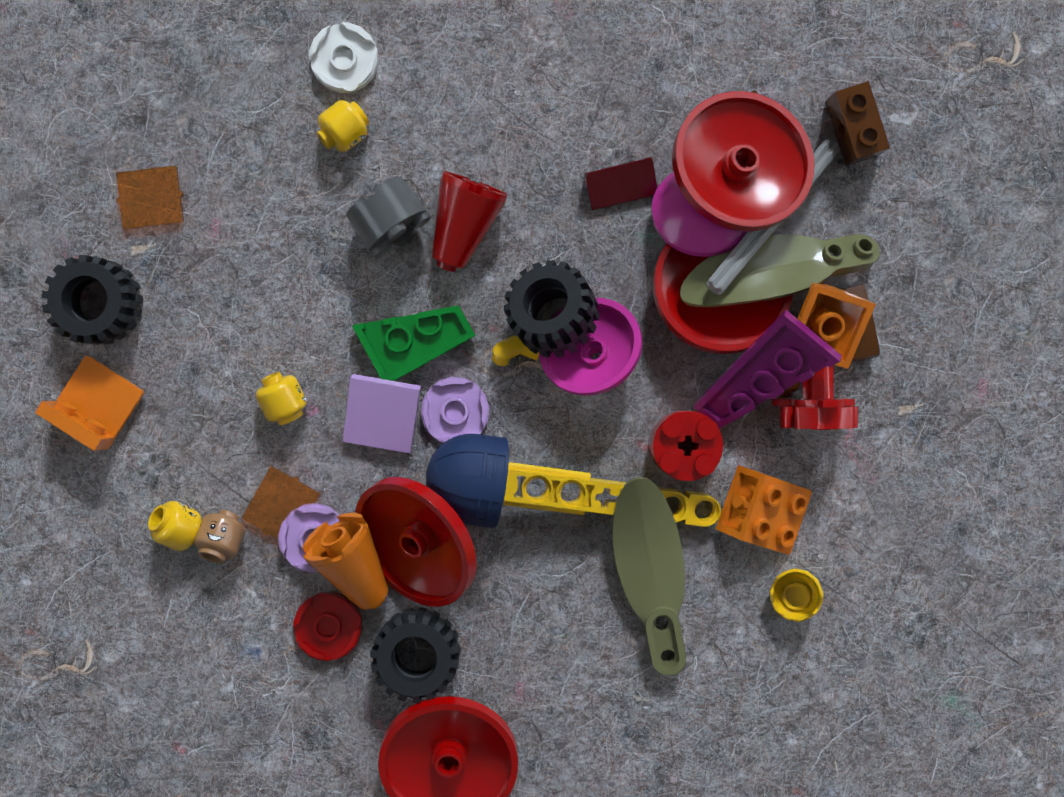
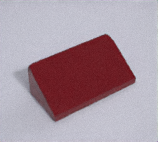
(621, 183)

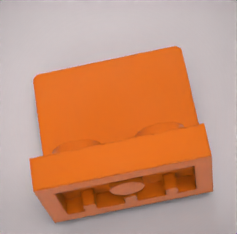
(93, 405)
(763, 510)

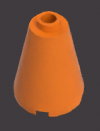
(348, 560)

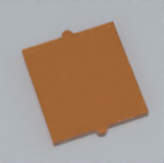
(150, 197)
(276, 499)

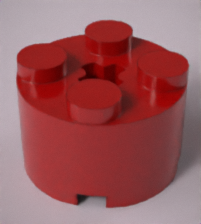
(700, 459)

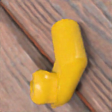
(510, 348)

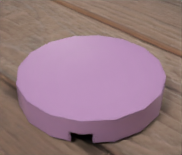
(454, 409)
(298, 527)

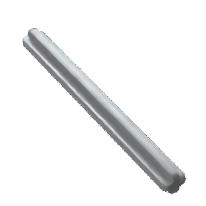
(755, 239)

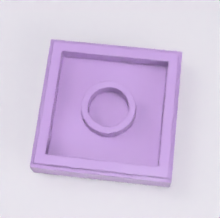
(381, 413)

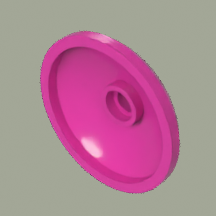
(686, 228)
(620, 347)

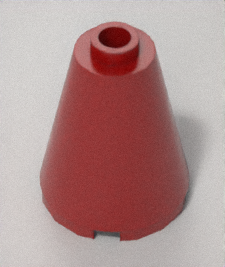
(463, 218)

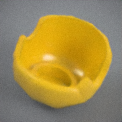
(796, 595)

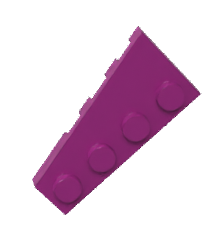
(774, 362)

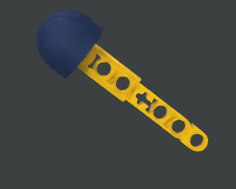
(478, 479)

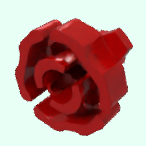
(818, 407)

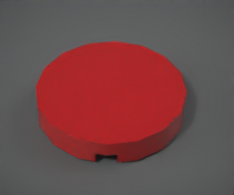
(327, 626)

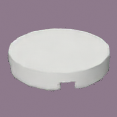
(344, 57)

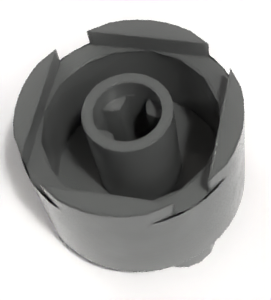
(388, 216)

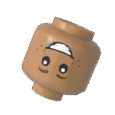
(219, 536)

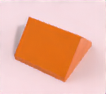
(836, 318)

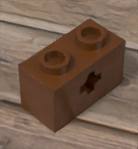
(857, 123)

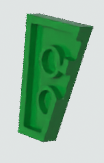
(413, 340)

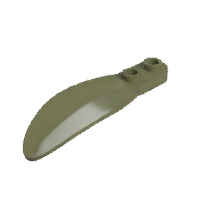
(781, 269)
(651, 568)

